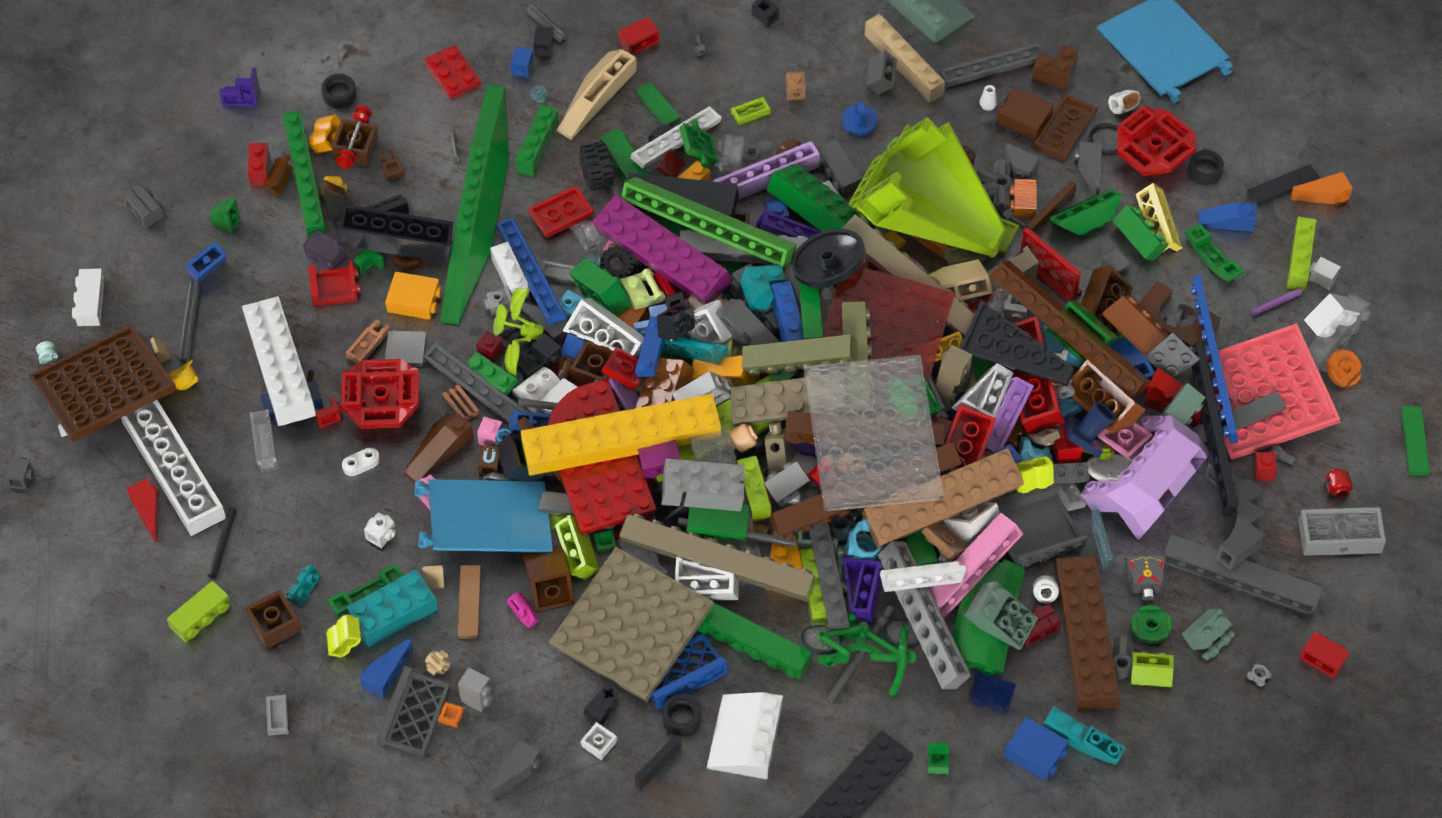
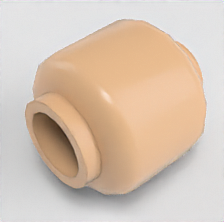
(743, 437)

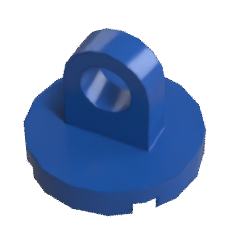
(859, 119)

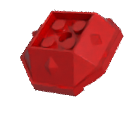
(1154, 141)
(373, 378)

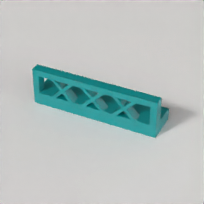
(696, 349)

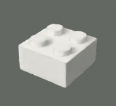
(599, 741)

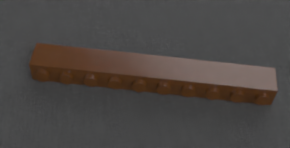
(1070, 329)
(811, 511)

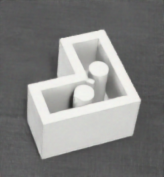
(1330, 313)

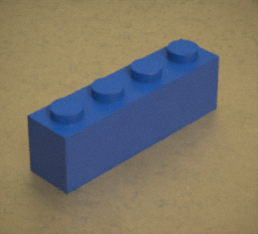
(786, 312)

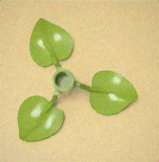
(528, 330)

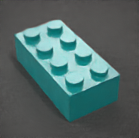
(393, 607)

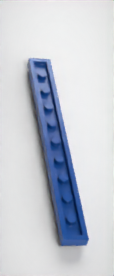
(1215, 364)

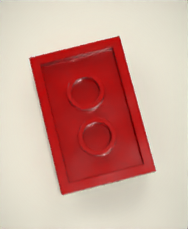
(452, 71)
(561, 211)

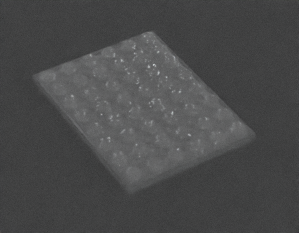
(873, 433)

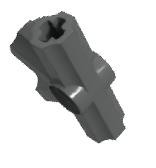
(997, 184)

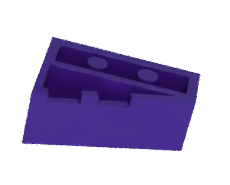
(863, 587)

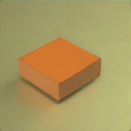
(451, 715)

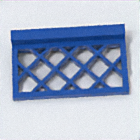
(693, 680)

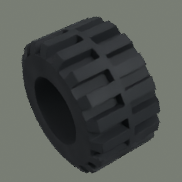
(597, 165)

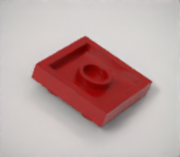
(622, 368)

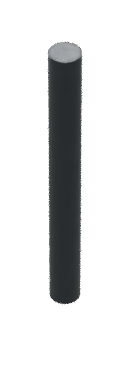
(222, 543)

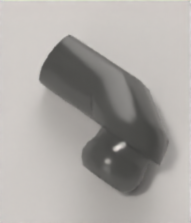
(495, 476)

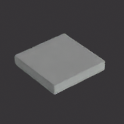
(406, 346)

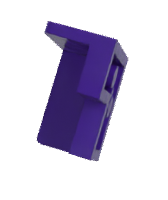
(244, 92)

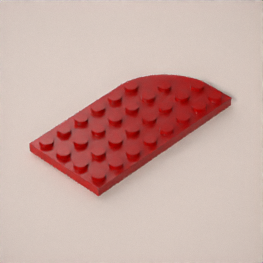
(604, 490)

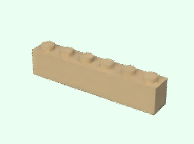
(909, 62)

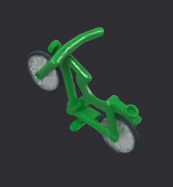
(829, 646)

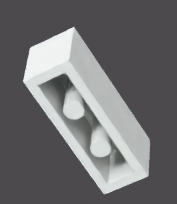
(508, 268)
(88, 297)

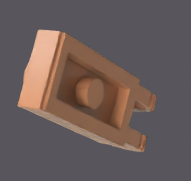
(367, 342)

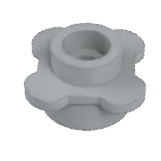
(1259, 669)

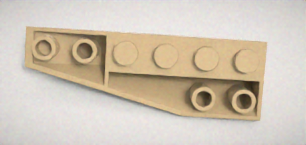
(597, 90)
(965, 279)

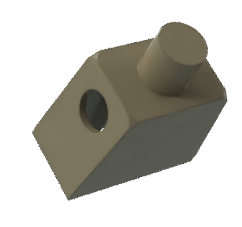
(777, 449)

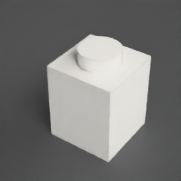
(1324, 272)

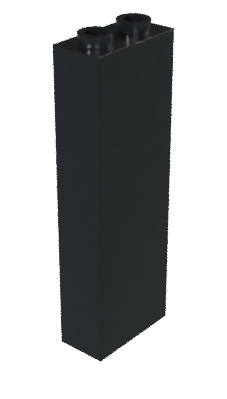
(714, 195)

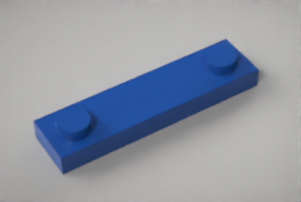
(650, 351)

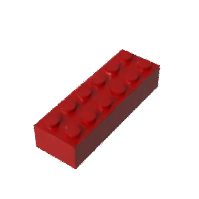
(1043, 404)

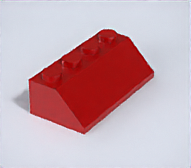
(970, 434)

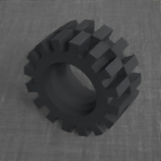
(620, 253)

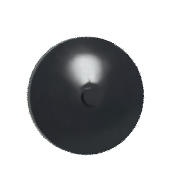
(828, 258)

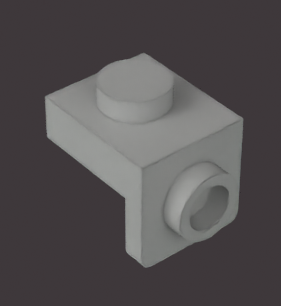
(1014, 311)

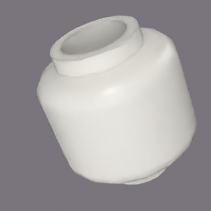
(1045, 589)

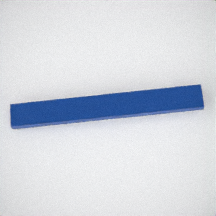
(535, 277)

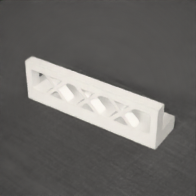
(922, 576)

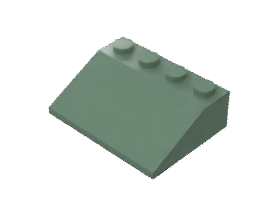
(934, 17)

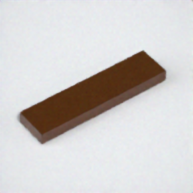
(1052, 207)

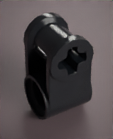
(847, 522)
(600, 707)

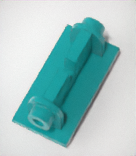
(306, 581)

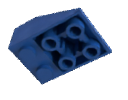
(1133, 356)

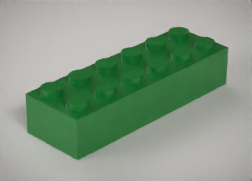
(811, 198)

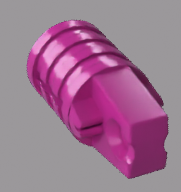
(523, 609)

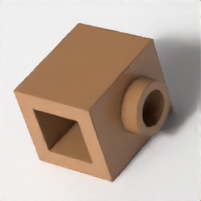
(795, 85)

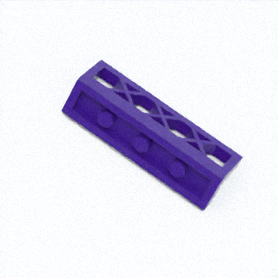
(783, 226)

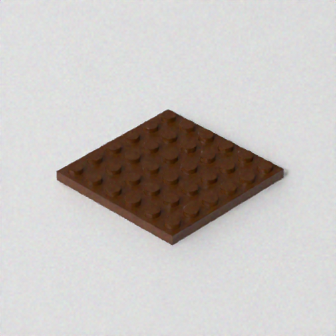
(102, 383)

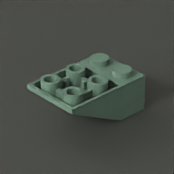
(1001, 615)

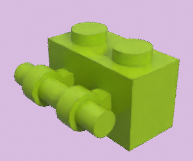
(1152, 669)

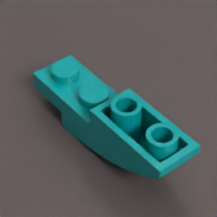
(1084, 739)

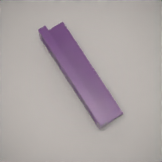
(1008, 413)

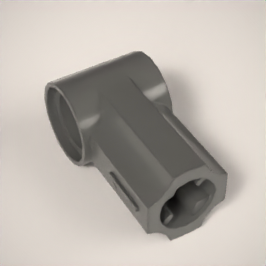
(1122, 656)

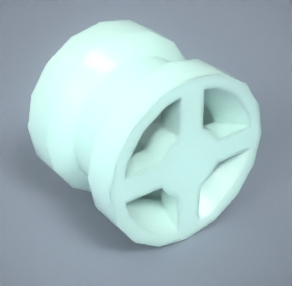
(46, 352)

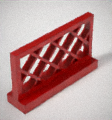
(1051, 274)

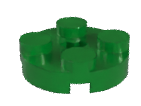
(1157, 617)

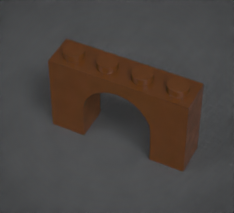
(1156, 301)

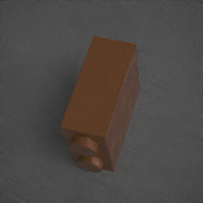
(1024, 113)

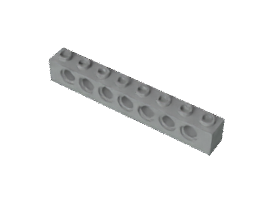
(927, 622)

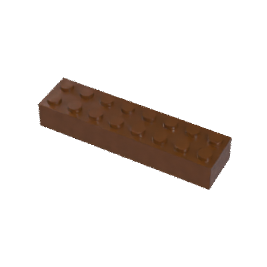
(1086, 634)

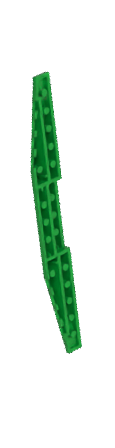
(478, 205)

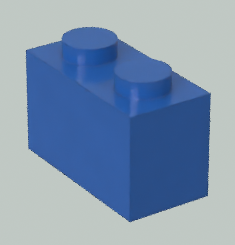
(206, 262)

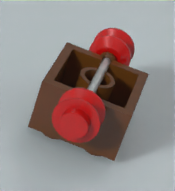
(355, 139)

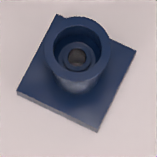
(1086, 432)

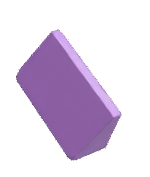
(626, 395)

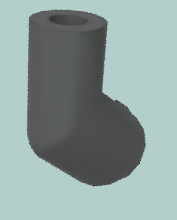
(1283, 455)

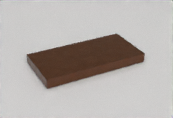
(1065, 127)

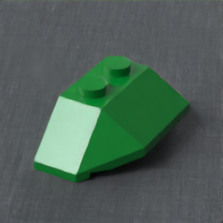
(1088, 213)

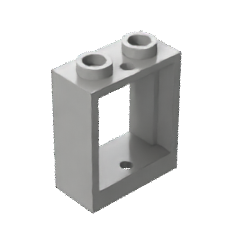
(707, 384)

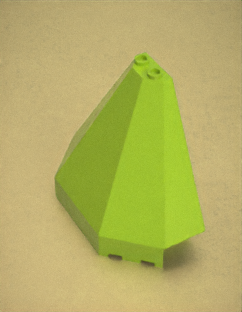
(930, 191)

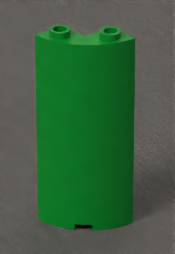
(975, 645)

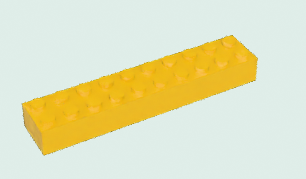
(617, 434)

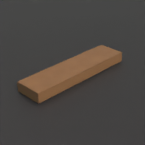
(469, 602)

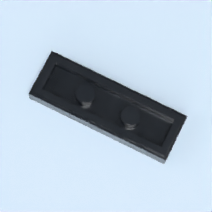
(657, 762)

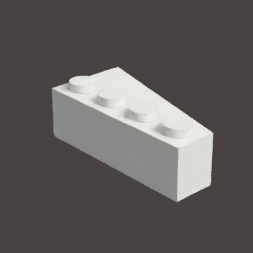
(603, 328)

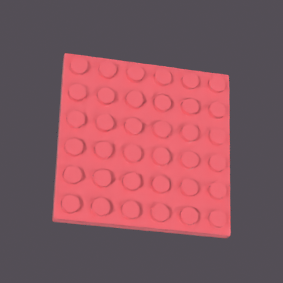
(1268, 365)

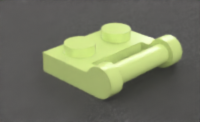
(637, 292)

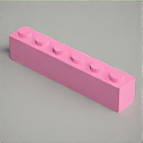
(978, 560)

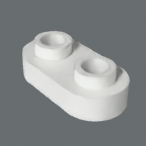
(361, 462)

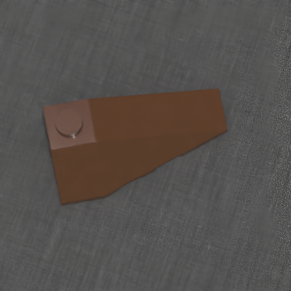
(440, 443)

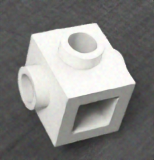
(380, 529)

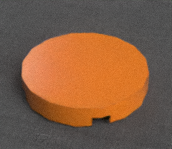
(1344, 368)

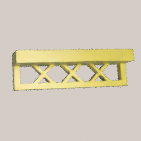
(1161, 212)

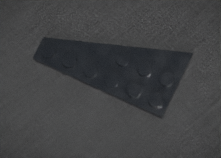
(1002, 342)

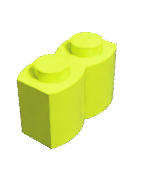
(1036, 474)
(343, 636)

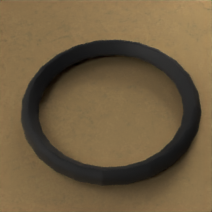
(1103, 125)

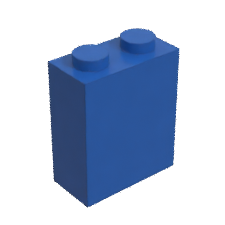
(1036, 749)

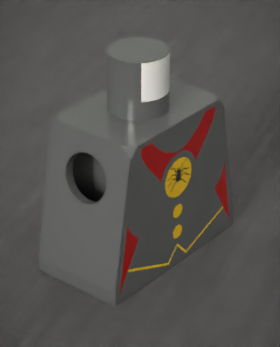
(1145, 575)

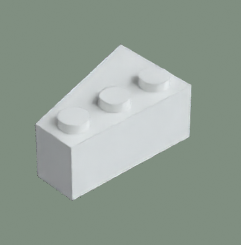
(987, 392)
(707, 581)

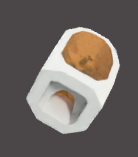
(1124, 101)

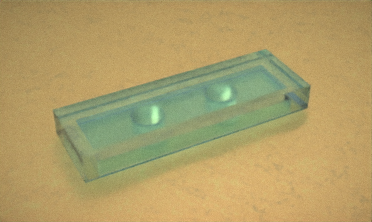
(1101, 539)

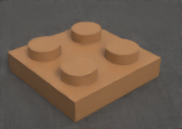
(945, 540)

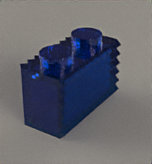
(992, 692)

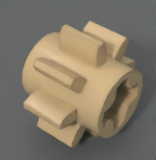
(437, 662)

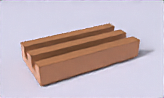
(452, 392)

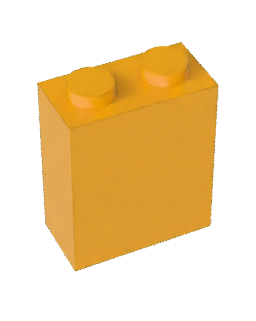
(413, 295)

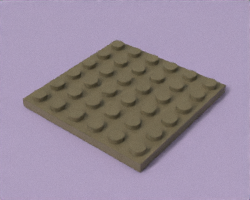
(631, 624)

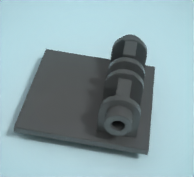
(1173, 356)

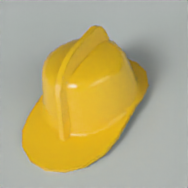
(184, 376)

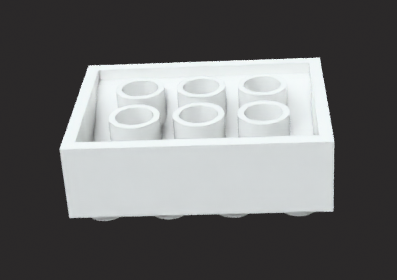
(746, 734)

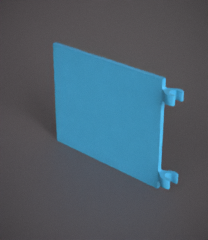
(1164, 45)
(485, 516)

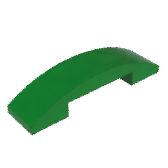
(1211, 255)
(341, 600)

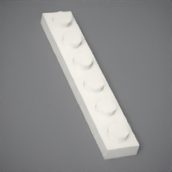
(672, 139)

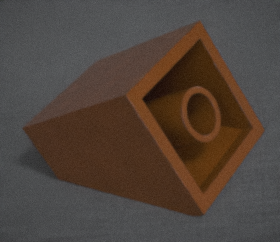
(549, 578)

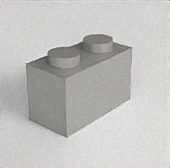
(475, 690)

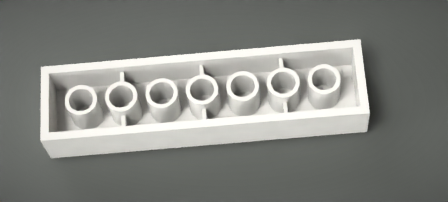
(278, 361)
(174, 467)

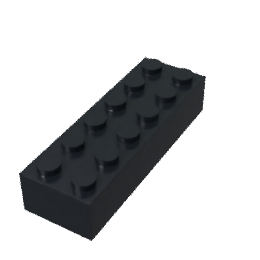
(395, 233)

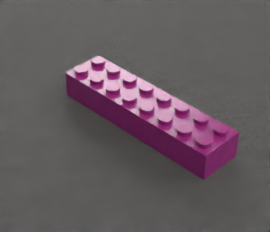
(662, 251)

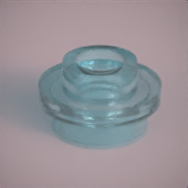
(538, 94)

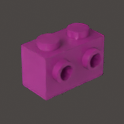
(654, 457)

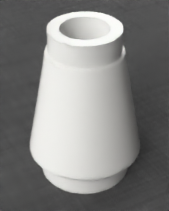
(988, 99)

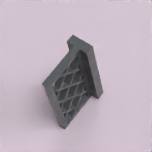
(398, 702)

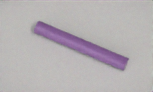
(1278, 301)

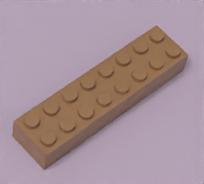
(961, 490)

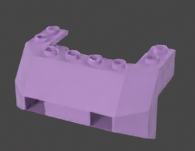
(1152, 477)

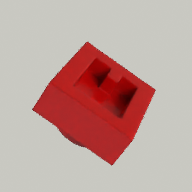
(329, 415)

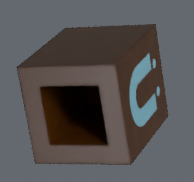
(489, 460)

